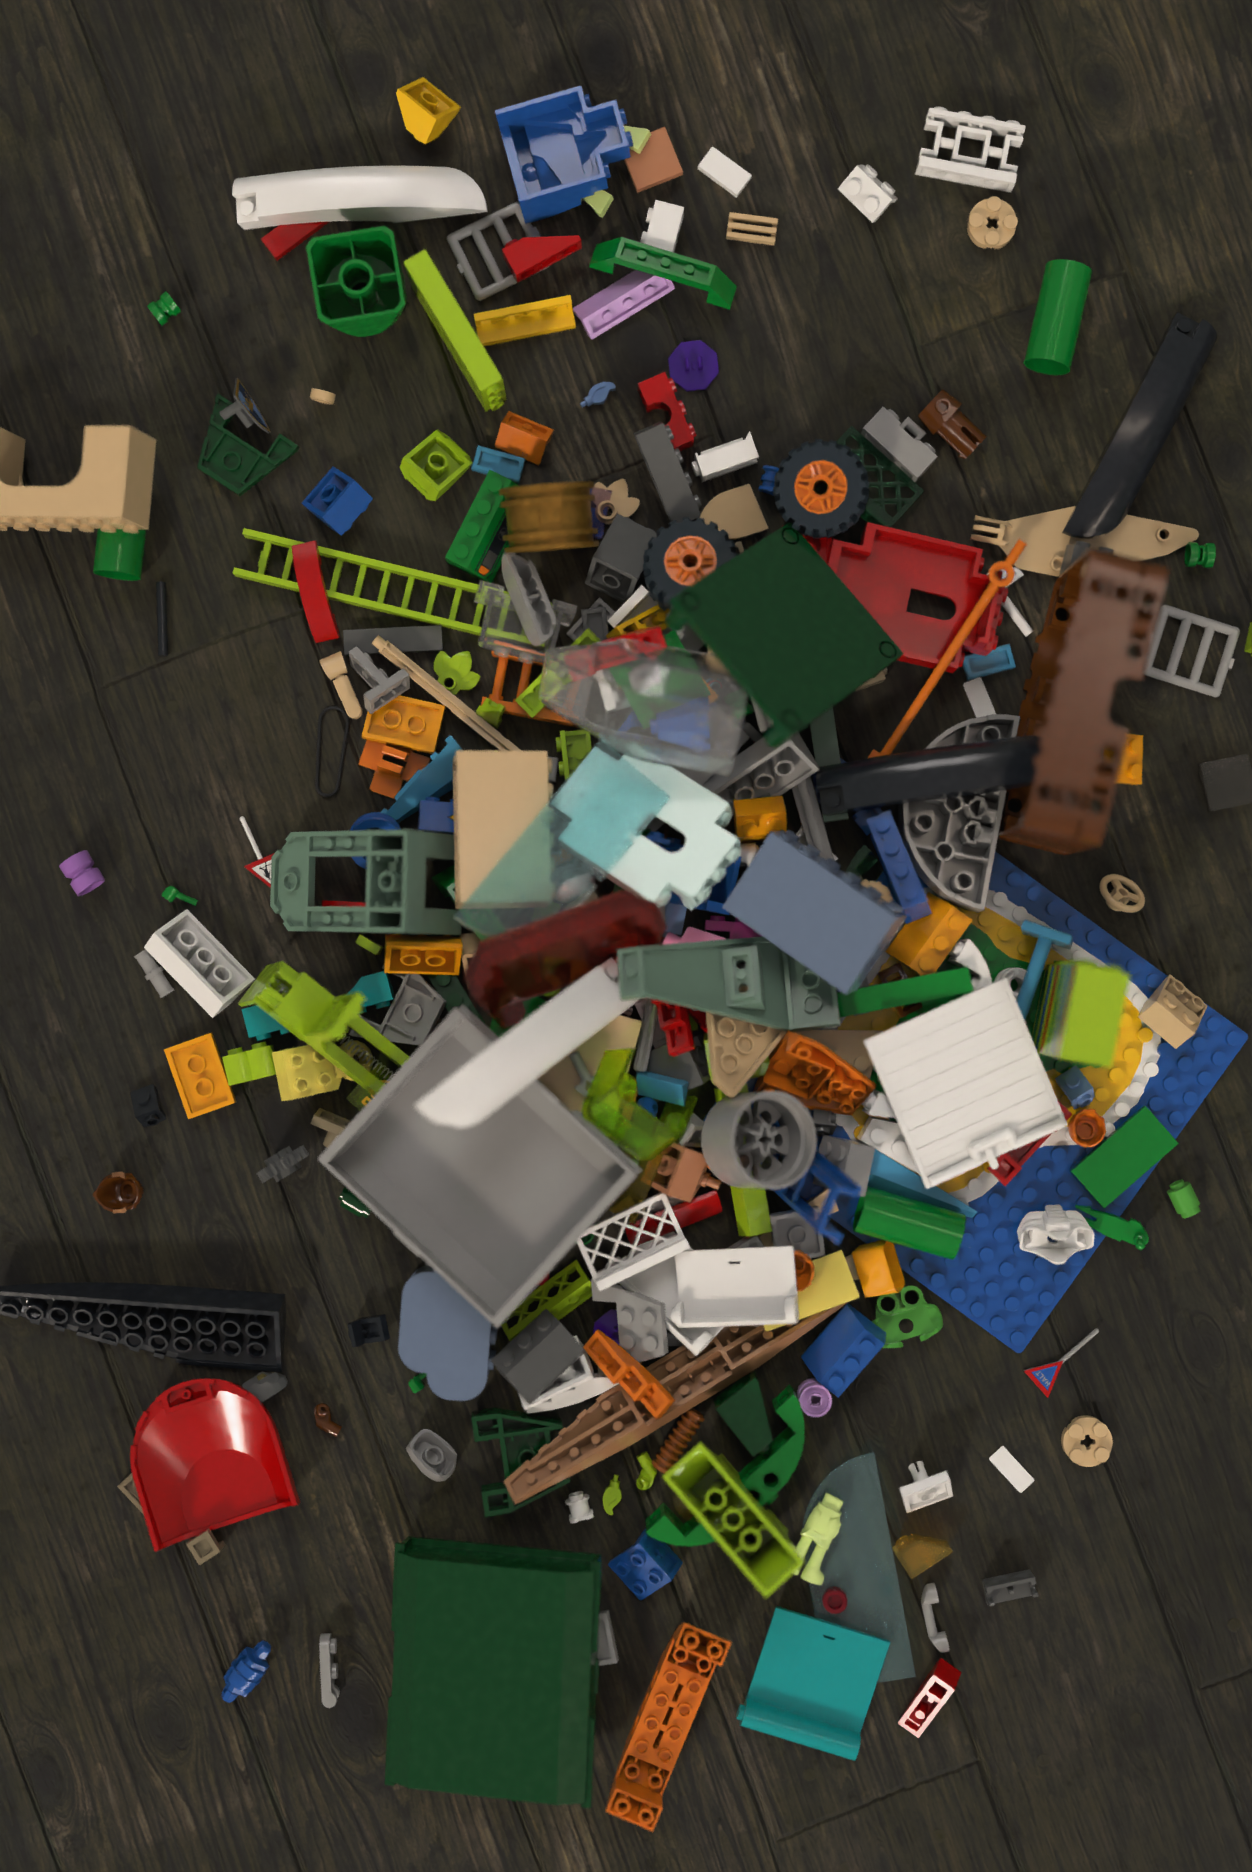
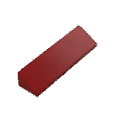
(685, 1213)

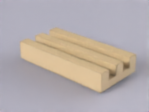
(752, 228)

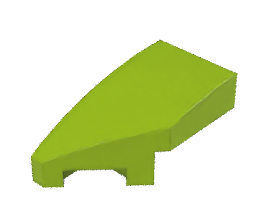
(491, 712)

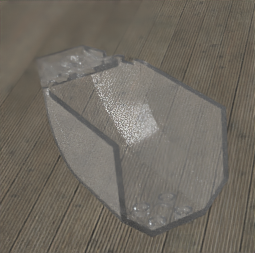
(649, 701)

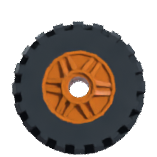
(815, 465)
(683, 557)

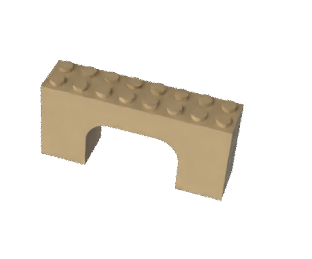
(105, 495)

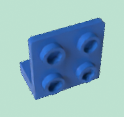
(646, 1565)

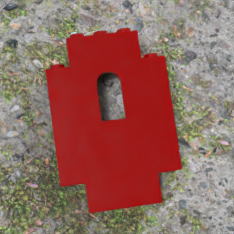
(893, 563)

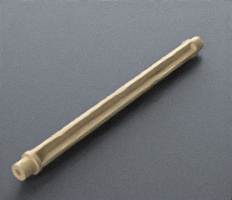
(443, 695)

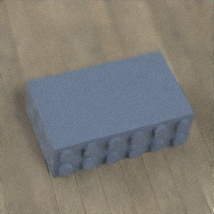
(815, 910)

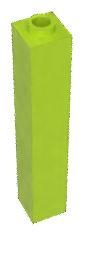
(749, 1203)

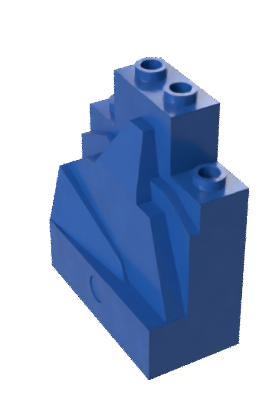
(561, 149)

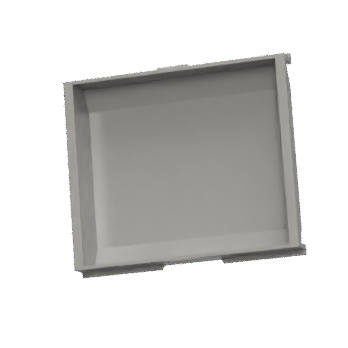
(485, 1199)

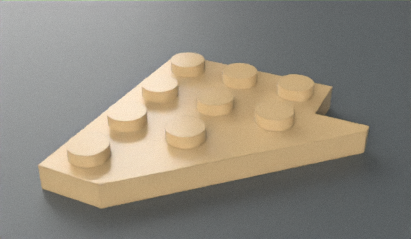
(737, 1049)

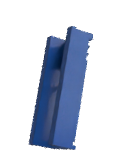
(836, 1181)

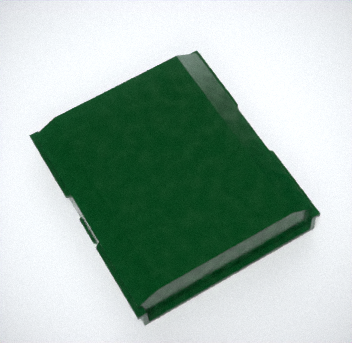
(494, 1671)

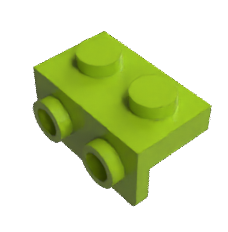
(574, 748)

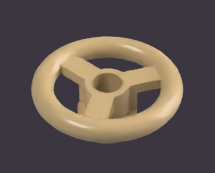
(1120, 896)

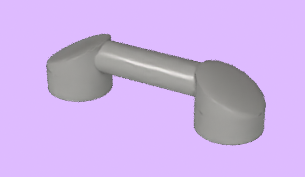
(929, 1597)

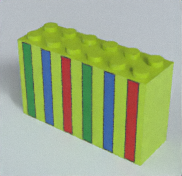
(1080, 1011)

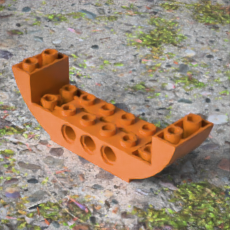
(664, 1724)

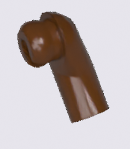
(323, 1420)

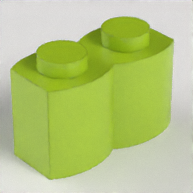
(250, 1064)

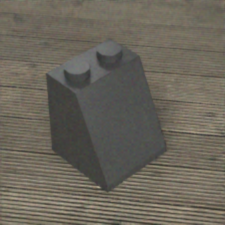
(619, 559)
(687, 1066)

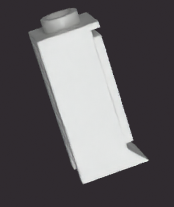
(725, 458)

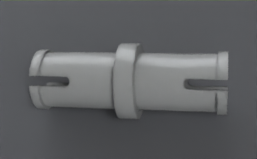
(154, 973)

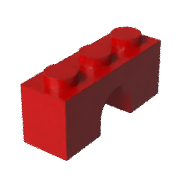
(659, 394)

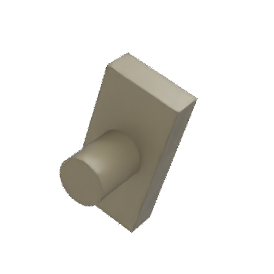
(330, 1122)

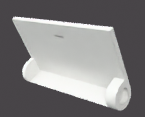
(661, 1284)
(735, 1293)

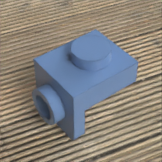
(1076, 1087)

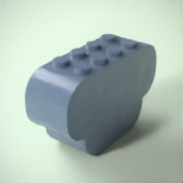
(445, 1336)

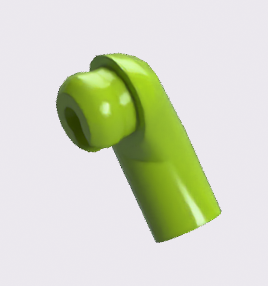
(647, 1473)

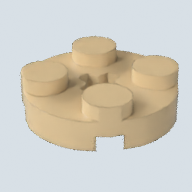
(992, 209)
(1097, 1451)

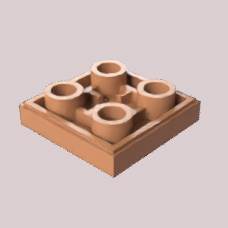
(655, 162)

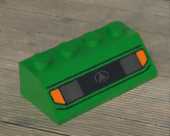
(480, 541)

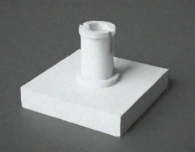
(925, 1489)

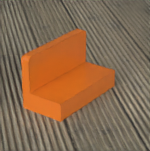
(523, 437)

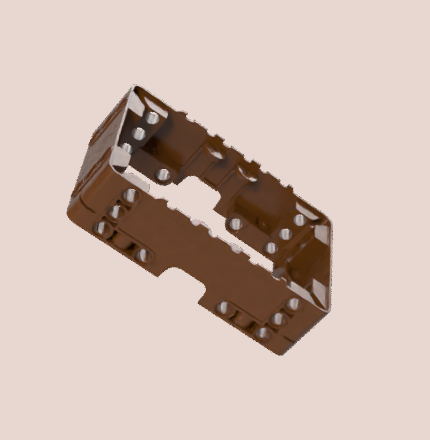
(1072, 696)

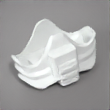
(1065, 1226)

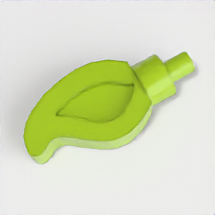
(612, 1495)

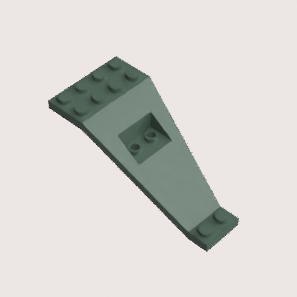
(708, 979)

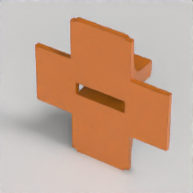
(388, 775)

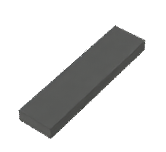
(404, 638)

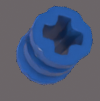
(768, 479)

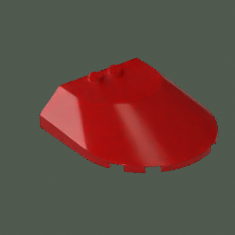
(207, 1460)

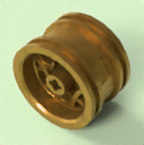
(549, 517)

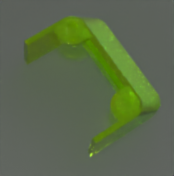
(623, 1121)

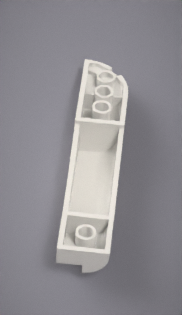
(355, 195)
(528, 1050)

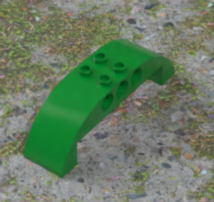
(778, 1459)

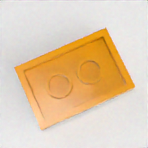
(406, 724)
(200, 1075)

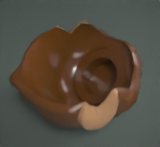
(119, 1192)

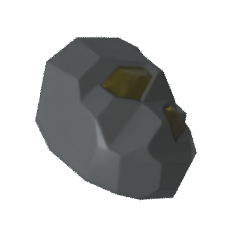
(265, 1384)

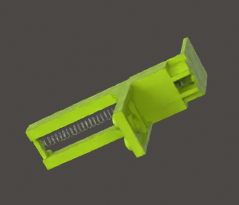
(320, 1017)

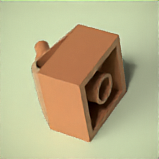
(683, 1173)

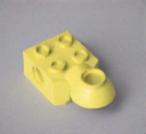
(307, 1073)

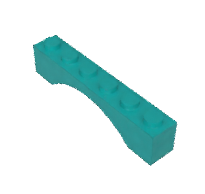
(374, 987)

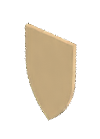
(735, 512)

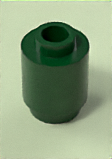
(353, 1203)

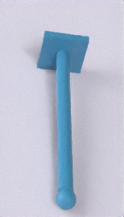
(1046, 937)

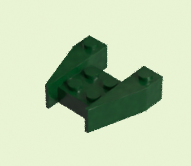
(520, 1440)

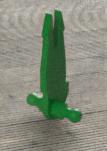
(1117, 1227)

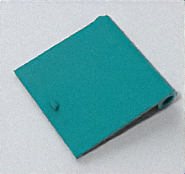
(813, 1684)

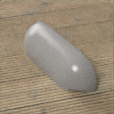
(528, 598)

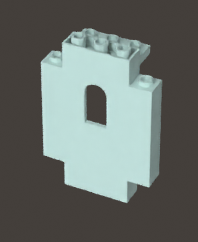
(708, 848)

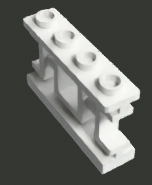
(965, 168)

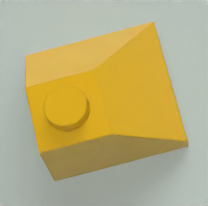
(425, 109)

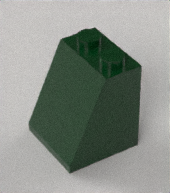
(745, 1413)

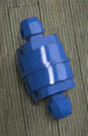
(246, 1671)

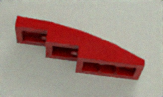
(677, 1027)

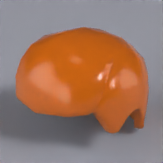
(1087, 1128)
(804, 1270)

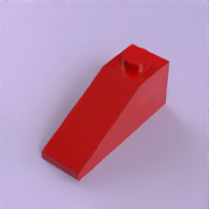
(536, 253)
(930, 1697)

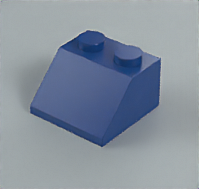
(337, 500)

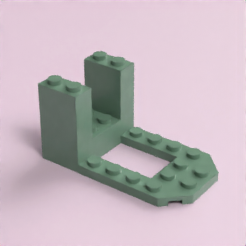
(392, 882)

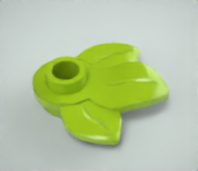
(457, 669)

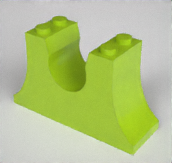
(735, 1518)

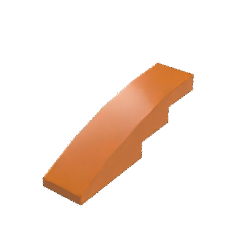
(629, 1373)

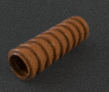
(678, 1440)

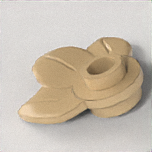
(619, 501)

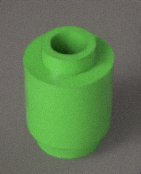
(1183, 1198)

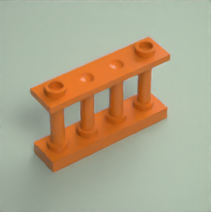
(514, 708)

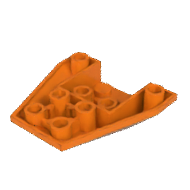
(814, 1076)

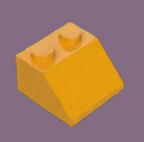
(758, 817)

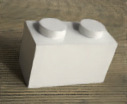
(664, 225)

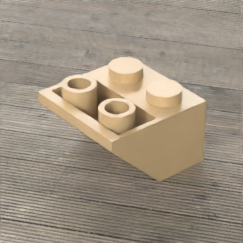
(1173, 1011)

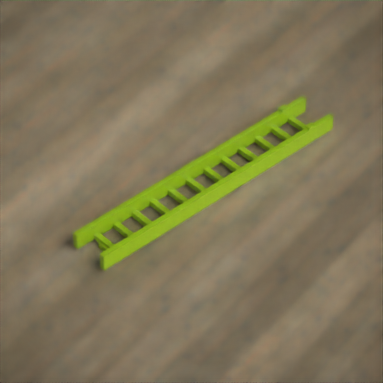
(388, 568)

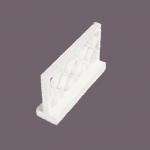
(645, 1257)

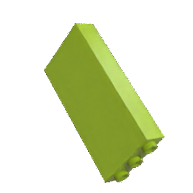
(455, 331)

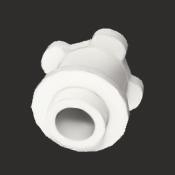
(579, 1507)

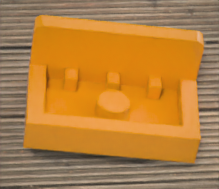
(1131, 763)

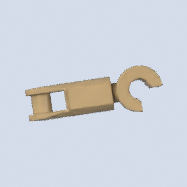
(335, 669)

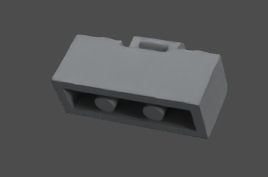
(897, 445)

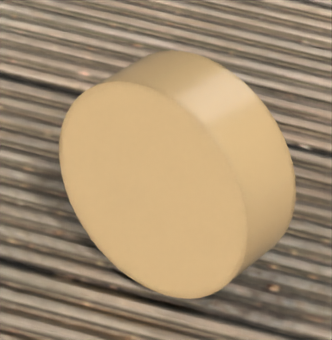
(322, 396)

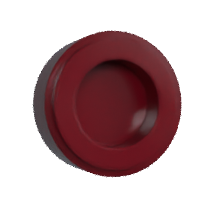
(834, 1600)

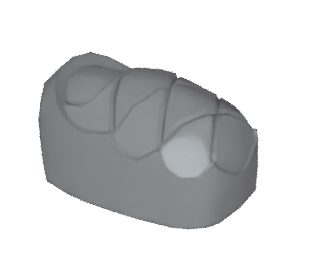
(432, 1455)

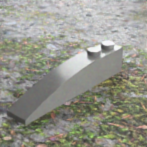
(764, 771)

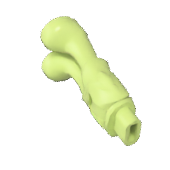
(820, 1527)

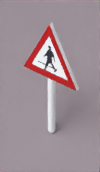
(261, 867)

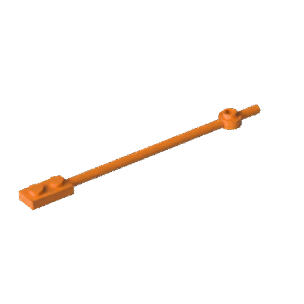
(959, 639)

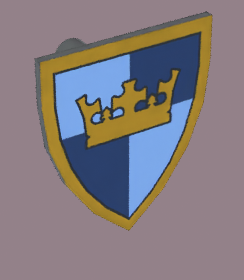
(244, 408)

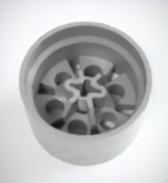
(793, 1140)

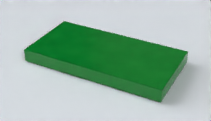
(1124, 1156)

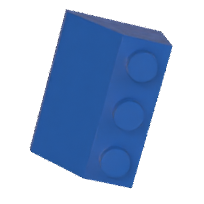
(843, 1349)

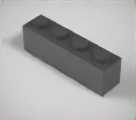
(666, 472)

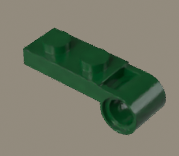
(453, 993)

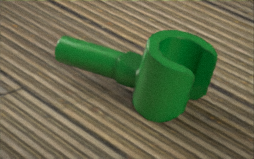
(171, 893)
(416, 1383)

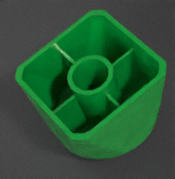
(353, 259)

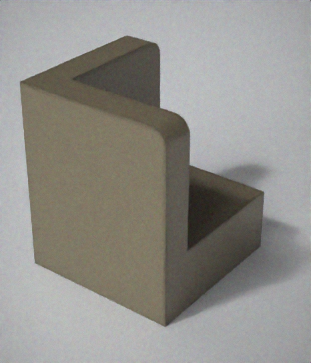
(204, 1546)

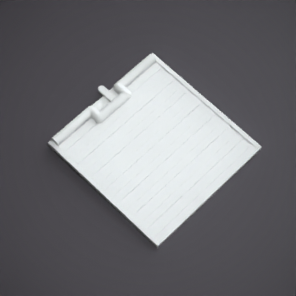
(965, 1083)

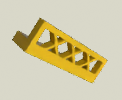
(525, 320)

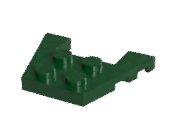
(235, 461)

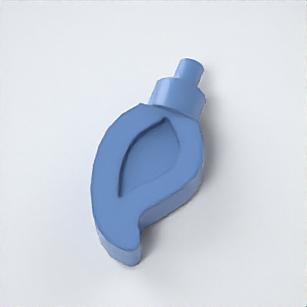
(598, 394)

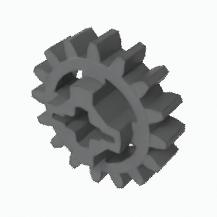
(282, 1164)

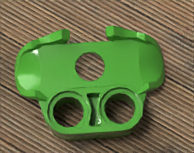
(924, 1316)

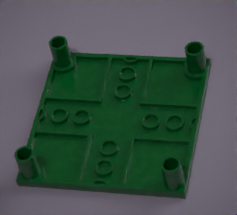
(785, 630)

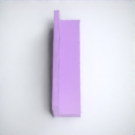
(620, 301)

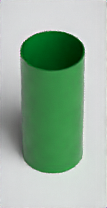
(1058, 317)
(119, 554)
(909, 1223)

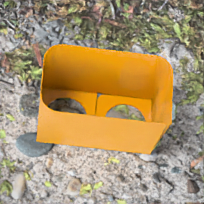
(878, 1268)

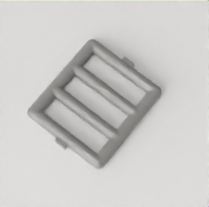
(475, 230)
(1210, 627)

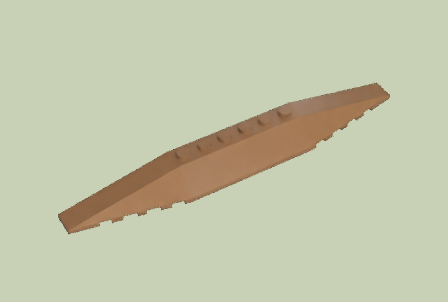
(619, 1421)

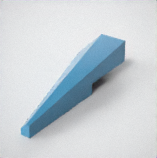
(431, 781)
(897, 1179)

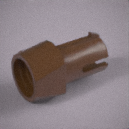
(951, 424)

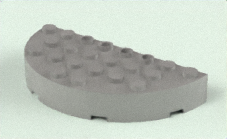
(957, 837)

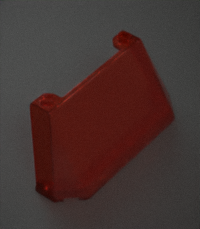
(557, 952)

